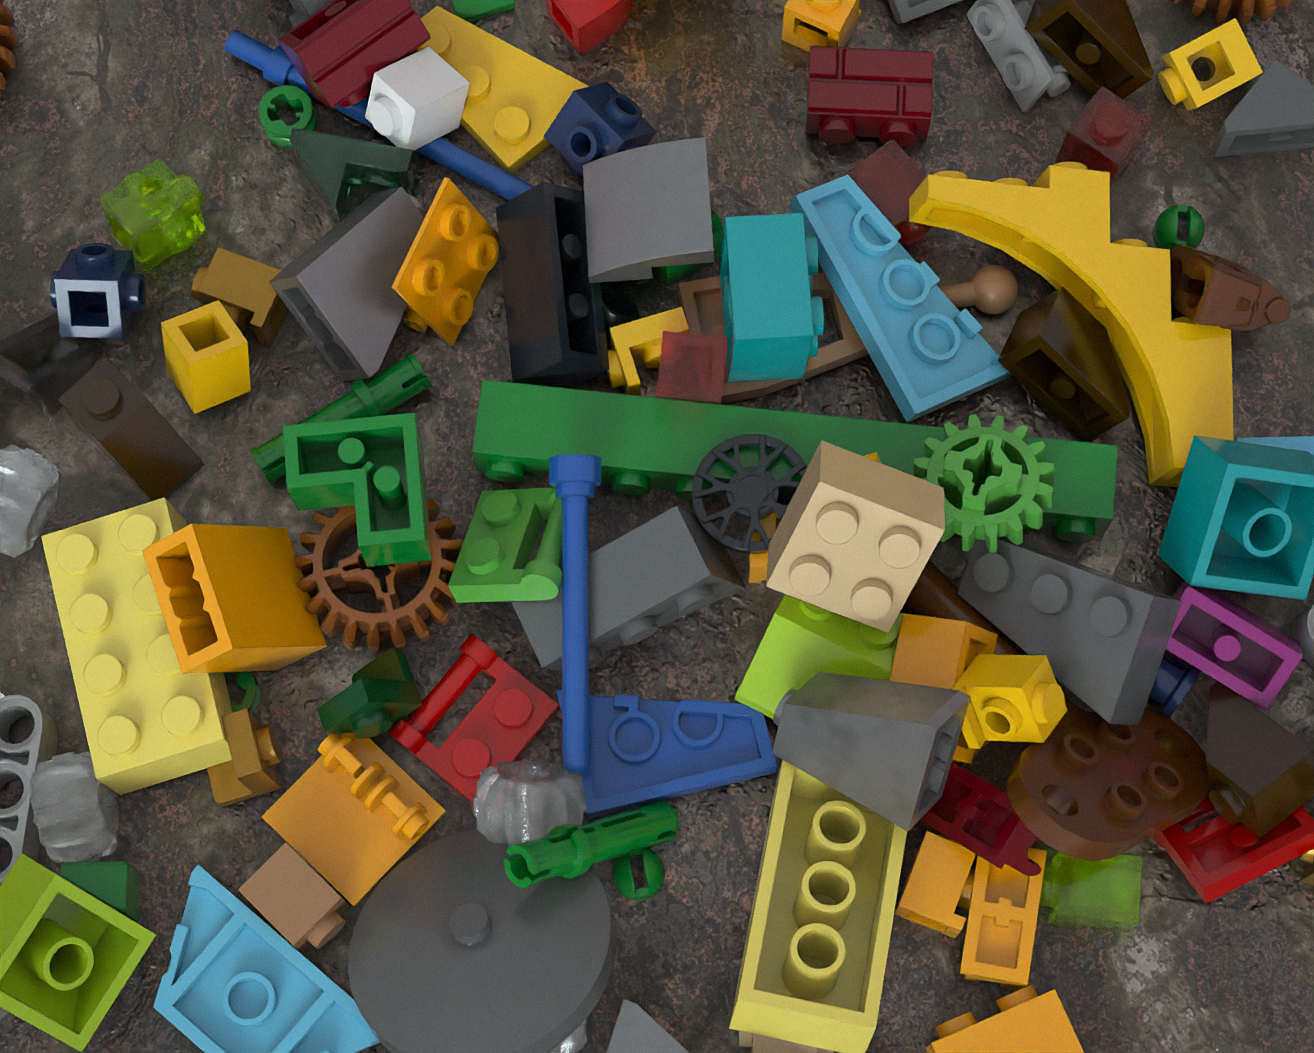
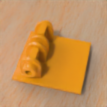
(446, 264)
(353, 814)

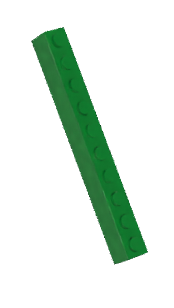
(663, 441)

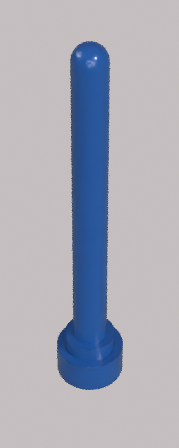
(575, 483)

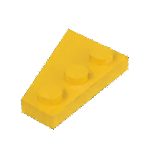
(509, 91)

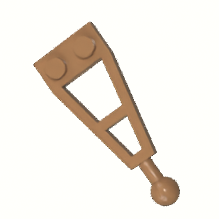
(990, 290)

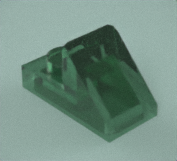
(340, 163)

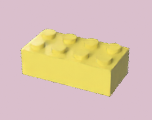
(135, 703)
(819, 919)

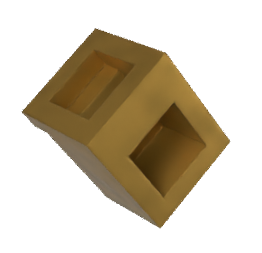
(244, 292)

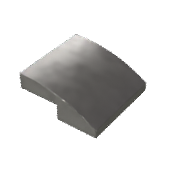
(647, 210)

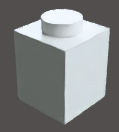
(416, 99)

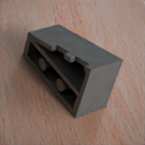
(638, 587)
(1092, 626)

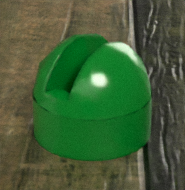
(1166, 227)
(653, 871)

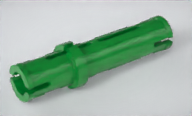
(365, 400)
(574, 848)

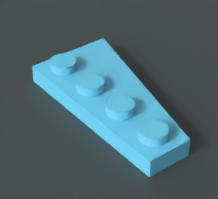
(905, 321)

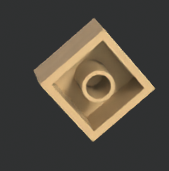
(855, 536)

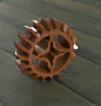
(357, 577)

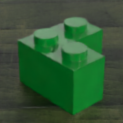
(366, 465)

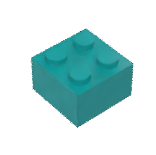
(769, 297)
(1243, 519)

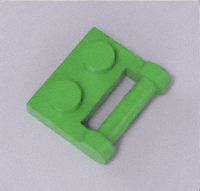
(500, 545)

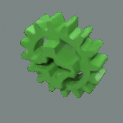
(1008, 495)

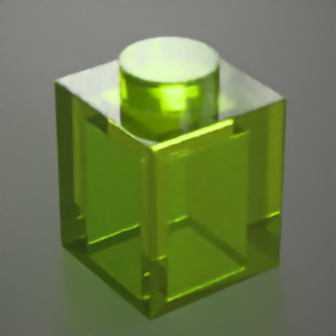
(1093, 892)

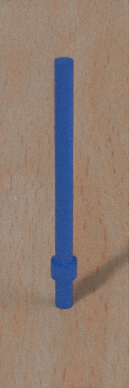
(281, 71)

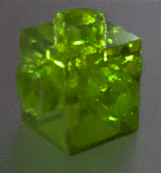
(154, 213)

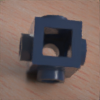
(596, 125)
(97, 292)

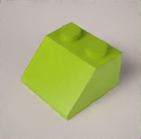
(810, 641)
(62, 953)

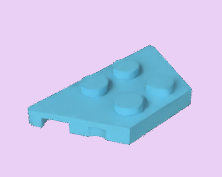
(247, 988)

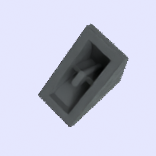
(1271, 116)

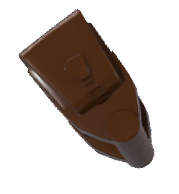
(1222, 292)

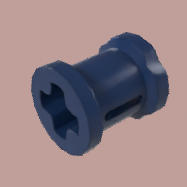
(1172, 684)

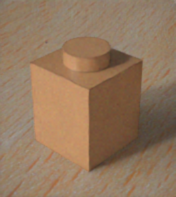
(296, 900)

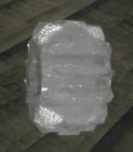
(26, 497)
(526, 800)
(74, 810)

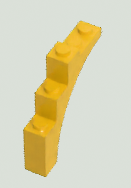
(1062, 231)

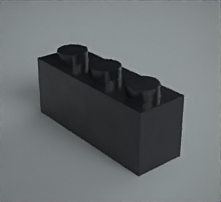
(548, 298)

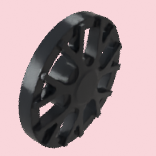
(750, 491)

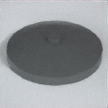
(471, 961)

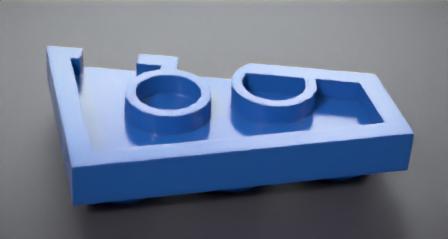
(668, 749)

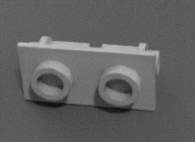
(1020, 60)

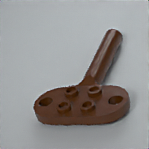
(1102, 777)

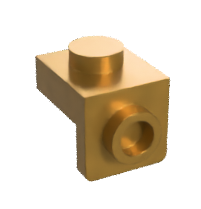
(253, 761)

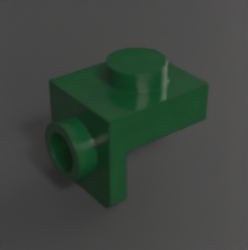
(375, 700)

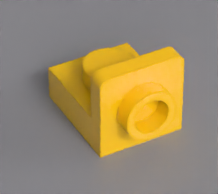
(639, 344)

